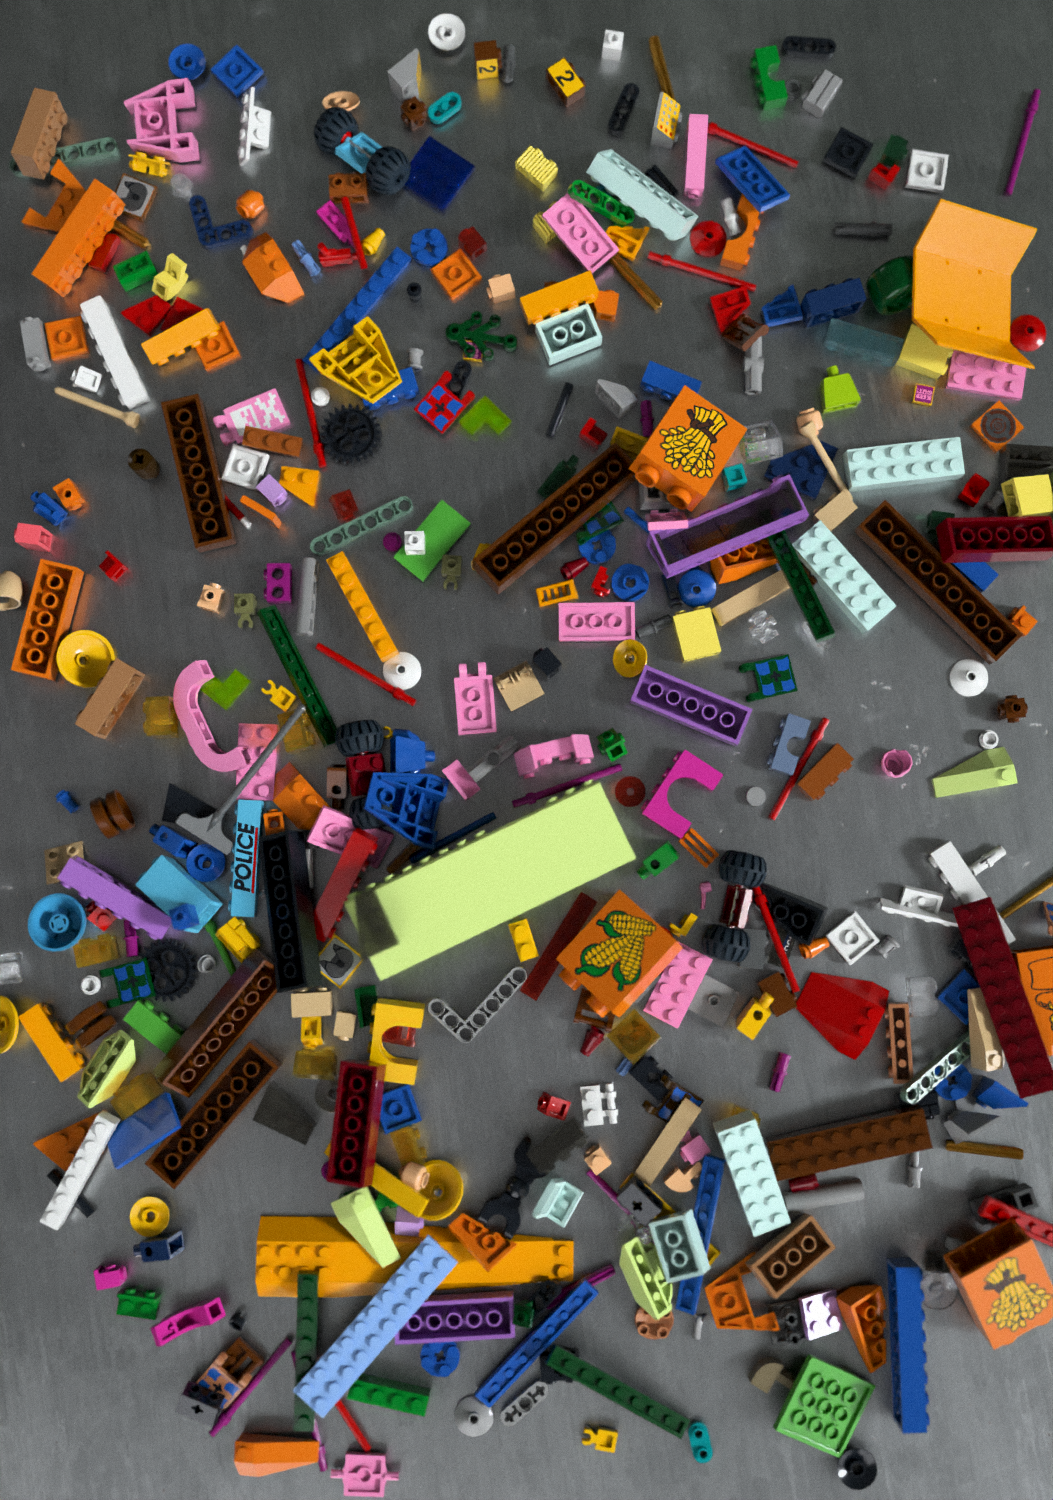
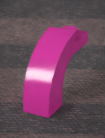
(186, 1319)

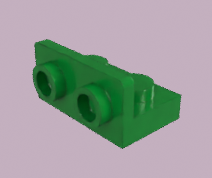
(138, 1303)

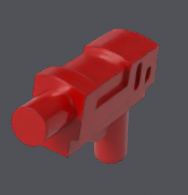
(332, 256)

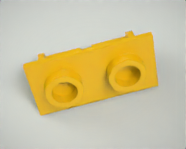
(156, 165)

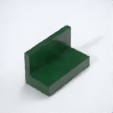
(365, 998)

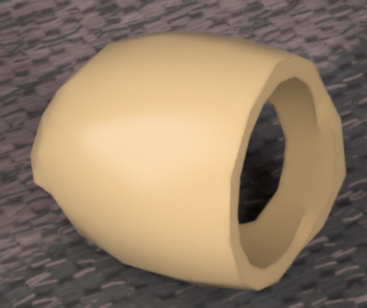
(11, 587)

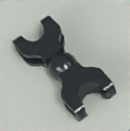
(515, 1190)

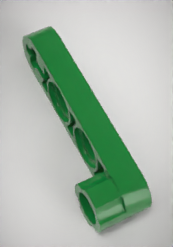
(621, 215)

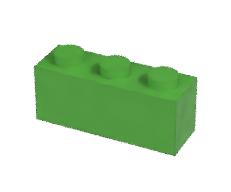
(154, 1025)

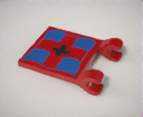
(441, 406)

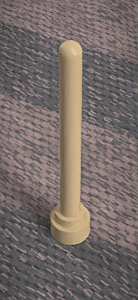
(130, 418)
(809, 431)

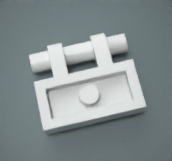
(592, 1104)

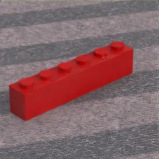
(342, 882)

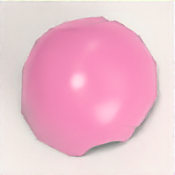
(896, 763)

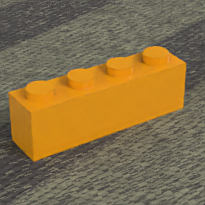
(559, 297)
(181, 336)
(52, 1041)

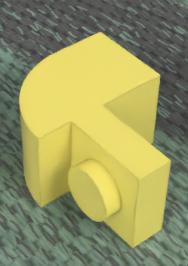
(170, 280)

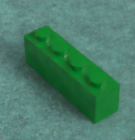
(390, 1394)

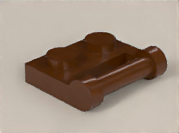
(742, 337)
(584, 995)
(237, 1354)

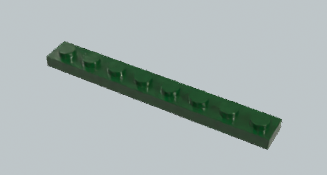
(801, 586)
(298, 674)
(305, 1343)
(617, 1391)

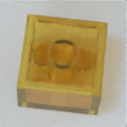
(160, 718)
(299, 737)
(137, 1095)

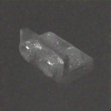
(10, 968)

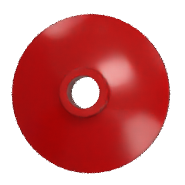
(708, 246)
(1021, 338)

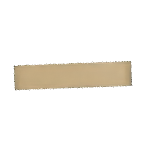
(750, 598)
(667, 1142)

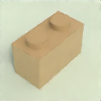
(835, 512)
(312, 1003)

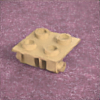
(518, 686)
(57, 858)

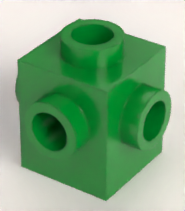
(611, 744)

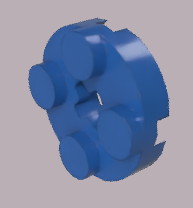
(426, 237)
(601, 555)
(625, 592)
(958, 1091)
(441, 1367)

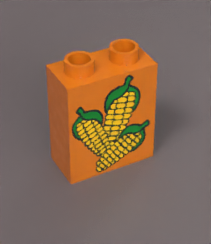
(617, 955)

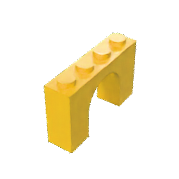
(390, 1014)

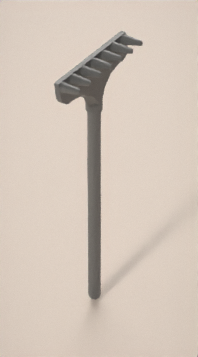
(210, 828)

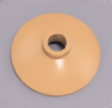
(341, 99)

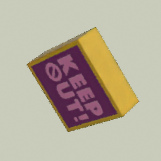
(478, 355)
(923, 395)

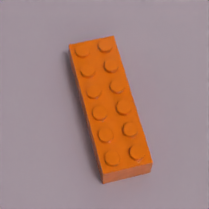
(79, 238)
(47, 619)

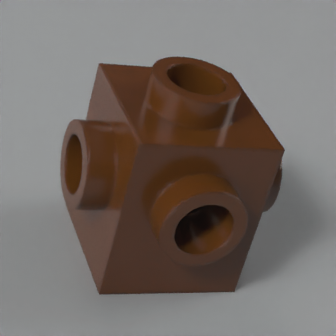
(413, 113)
(1006, 711)

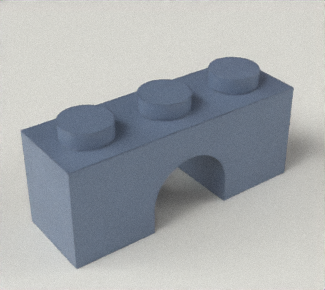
(791, 727)

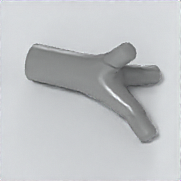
(698, 1321)

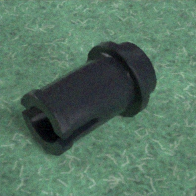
(414, 291)

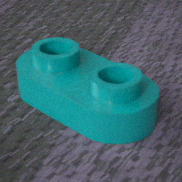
(443, 108)
(700, 1442)

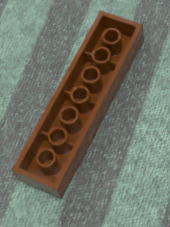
(198, 473)
(219, 1025)
(213, 1114)
(849, 1142)

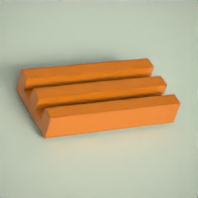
(699, 859)

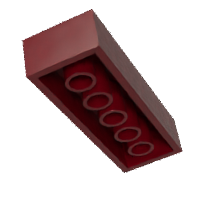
(995, 539)
(356, 1123)

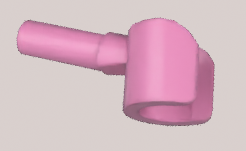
(704, 888)

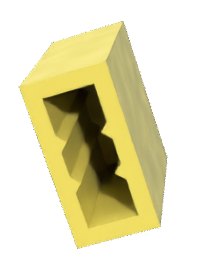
(922, 355)
(1028, 496)
(696, 634)

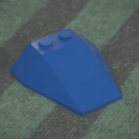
(414, 800)

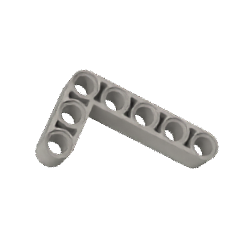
(482, 1008)

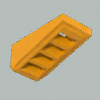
(571, 583)

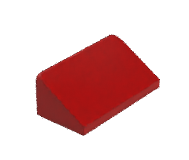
(104, 254)

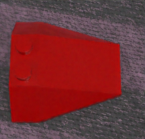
(843, 1010)

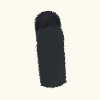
(671, 587)

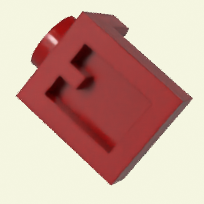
(600, 579)
(553, 1106)

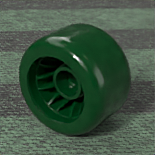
(892, 285)

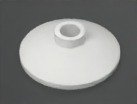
(444, 25)
(402, 680)
(960, 681)

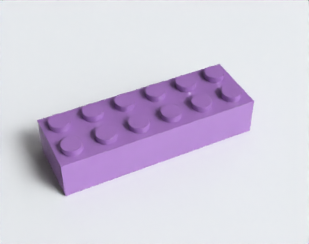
(690, 705)
(116, 896)
(460, 1318)

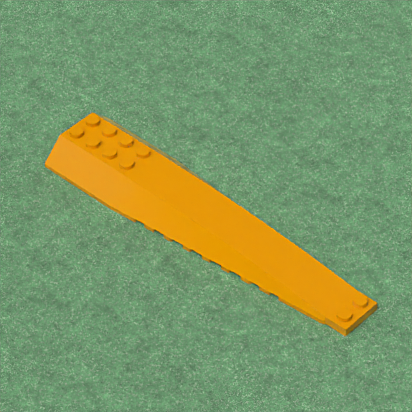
(348, 1270)

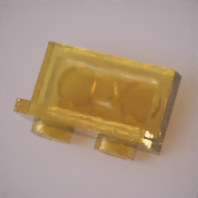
(408, 1146)

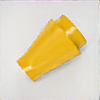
(372, 241)

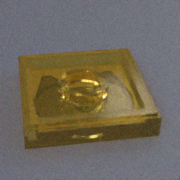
(634, 1036)

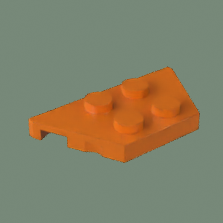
(65, 1143)

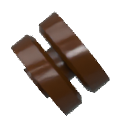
(112, 814)
(89, 1022)

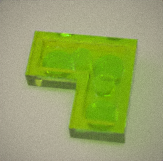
(485, 412)
(228, 692)

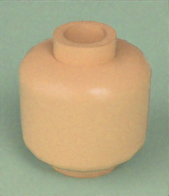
(810, 415)
(414, 1175)

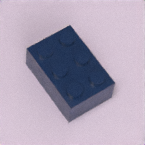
(832, 302)

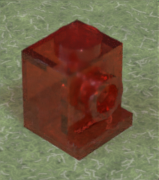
(344, 498)

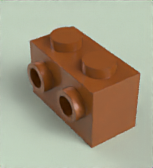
(348, 185)

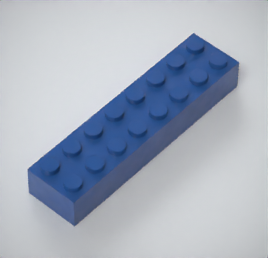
(906, 1345)

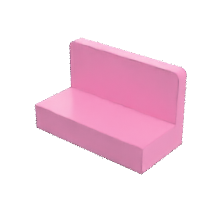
(461, 780)

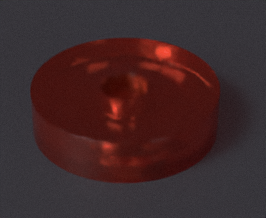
(621, 791)

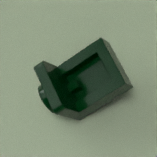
(523, 1314)

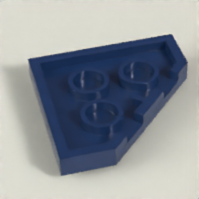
(804, 468)

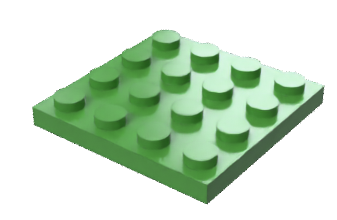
(824, 1406)

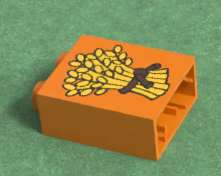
(687, 449)
(1002, 1282)

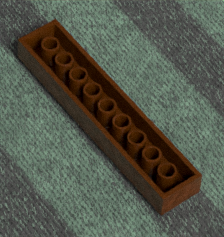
(555, 519)
(938, 582)

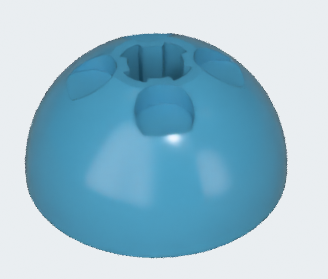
(49, 918)

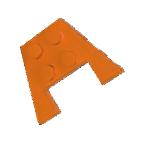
(63, 206)
(730, 1302)

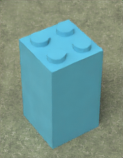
(171, 886)

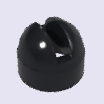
(237, 1322)

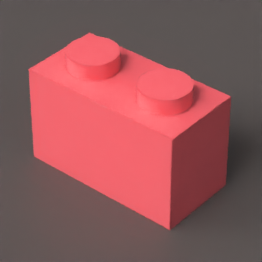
(33, 537)

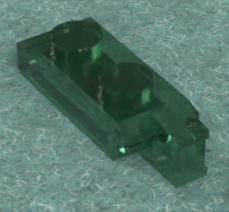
(559, 476)

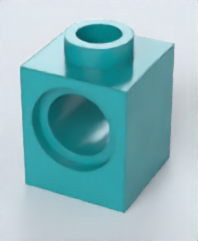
(734, 477)

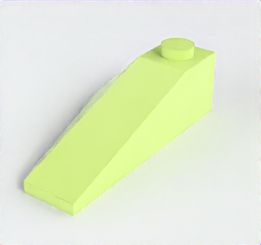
(984, 771)
(364, 1222)

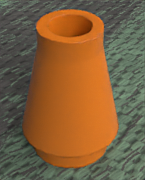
(816, 947)

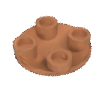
(652, 1328)

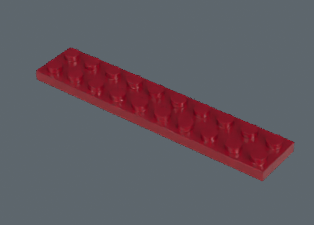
(1005, 997)

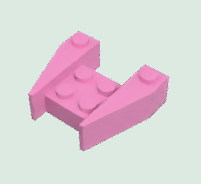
(157, 121)
(544, 753)

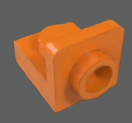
(1022, 620)

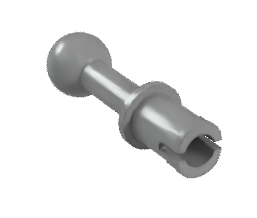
(913, 1171)

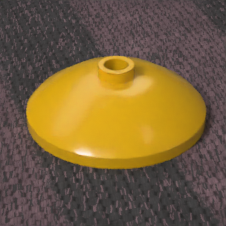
(91, 647)
(8, 1024)
(446, 1178)

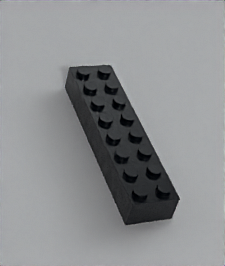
(290, 911)

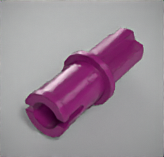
(646, 418)
(130, 939)
(779, 1072)

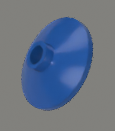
(184, 55)
(697, 578)
(199, 856)

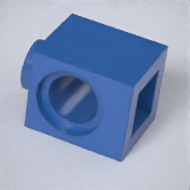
(184, 917)

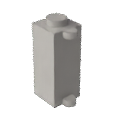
(35, 343)

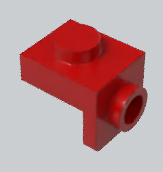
(973, 489)
(100, 917)

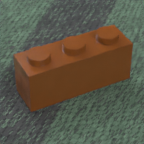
(272, 442)
(824, 772)

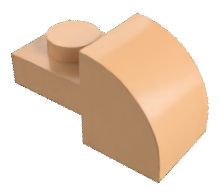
(681, 1180)

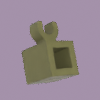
(451, 570)
(244, 607)

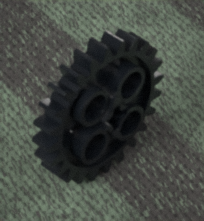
(360, 448)
(181, 961)

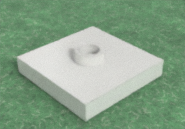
(926, 171)
(245, 467)
(852, 938)

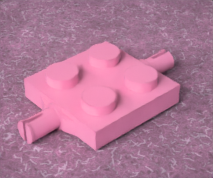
(364, 1474)

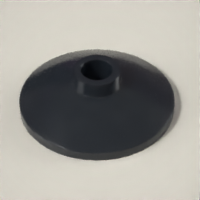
(863, 1475)

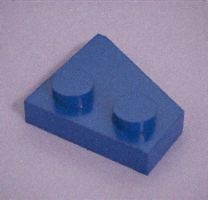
(783, 309)

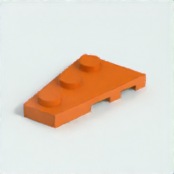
(480, 1242)

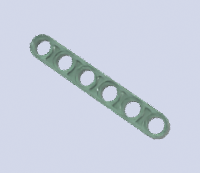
(82, 156)
(362, 528)
(929, 1071)

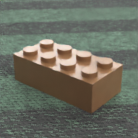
(39, 133)
(109, 698)
(790, 1255)

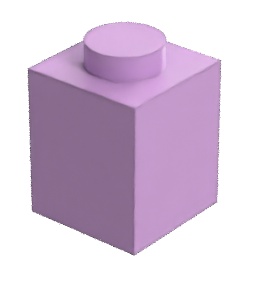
(272, 490)
(407, 1223)

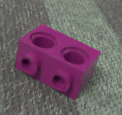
(284, 583)

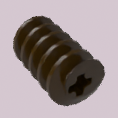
(143, 464)

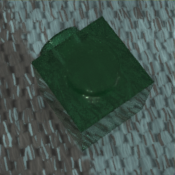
(894, 151)
(934, 518)

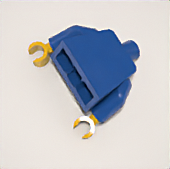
(407, 751)

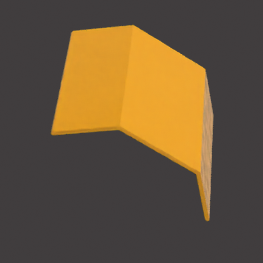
(965, 280)

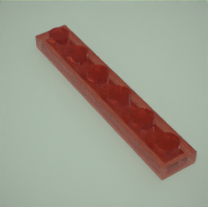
(562, 938)

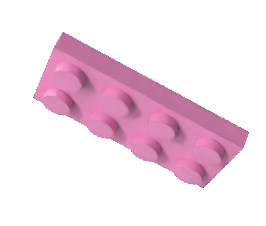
(580, 233)
(985, 376)
(596, 621)
(257, 738)
(334, 830)
(677, 986)

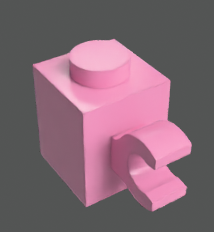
(693, 1148)

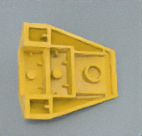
(360, 363)

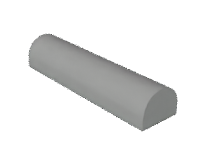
(307, 597)
(824, 1195)

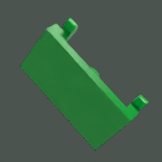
(135, 271)

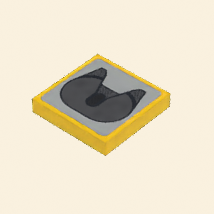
(338, 961)

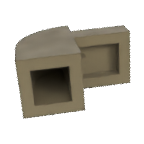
(767, 1371)

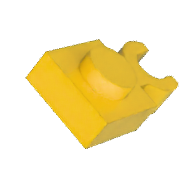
(280, 697)
(604, 1438)

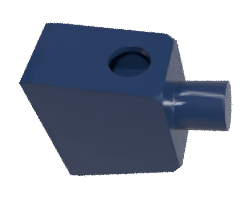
(160, 1247)

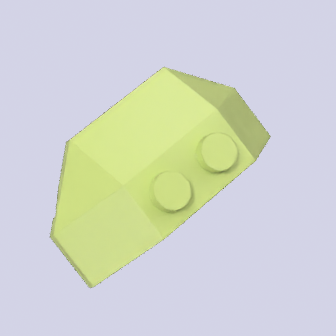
(107, 1069)
(646, 1277)

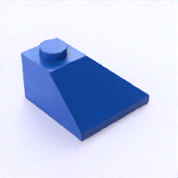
(996, 1096)

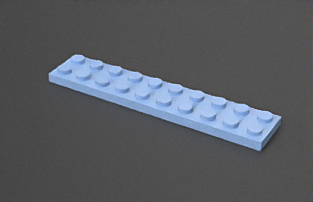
(375, 1326)

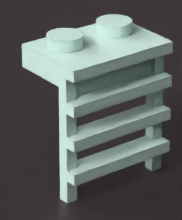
(558, 1201)

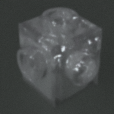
(763, 626)

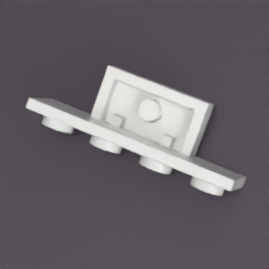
(254, 127)
(919, 904)

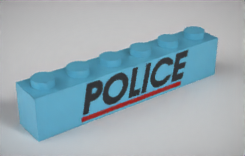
(247, 858)

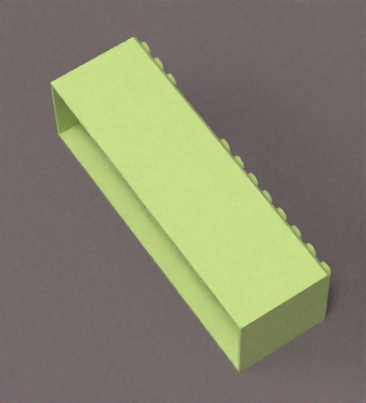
(498, 876)

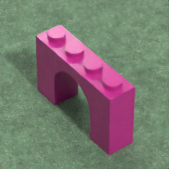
(658, 808)

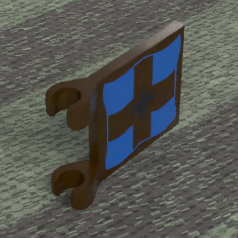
(671, 1100)

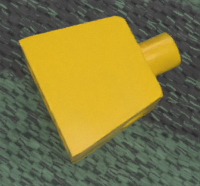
(751, 1022)

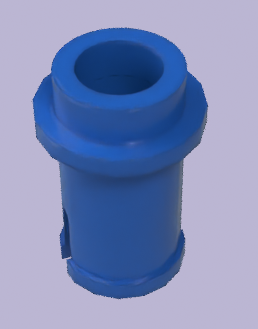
(67, 801)

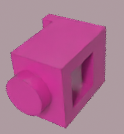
(110, 1276)

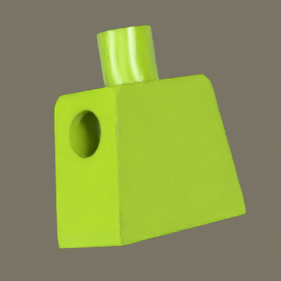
(838, 391)

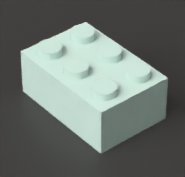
(568, 334)
(679, 1246)

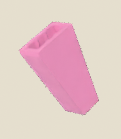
(695, 155)

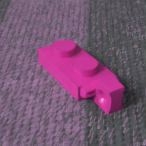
(335, 222)

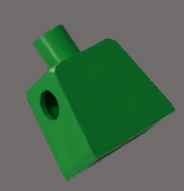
(665, 854)

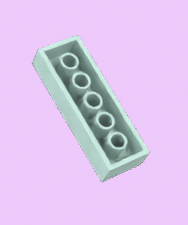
(641, 194)
(903, 464)
(842, 577)
(751, 1172)

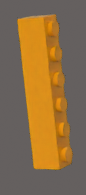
(362, 606)

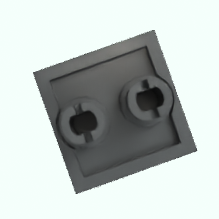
(789, 1322)

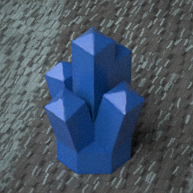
(48, 508)

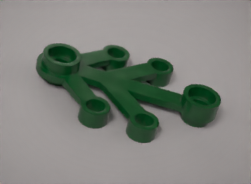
(479, 335)

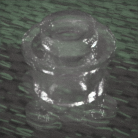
(181, 185)

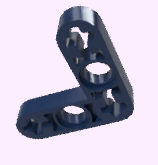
(209, 230)

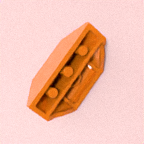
(271, 270)
(297, 797)

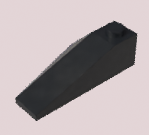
(793, 913)

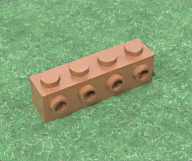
(900, 1039)

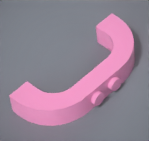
(195, 726)

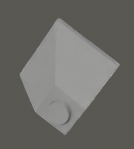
(616, 397)
(968, 1124)

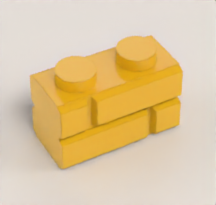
(238, 938)
(523, 940)

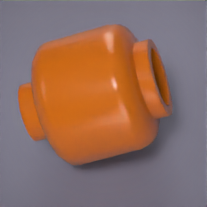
(250, 204)

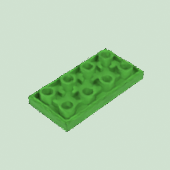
(441, 530)

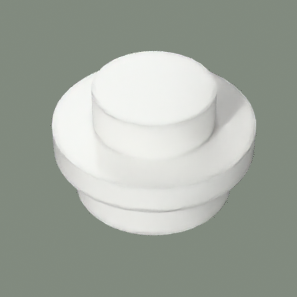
(320, 396)
(988, 739)
(90, 984)

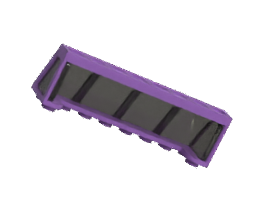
(728, 527)

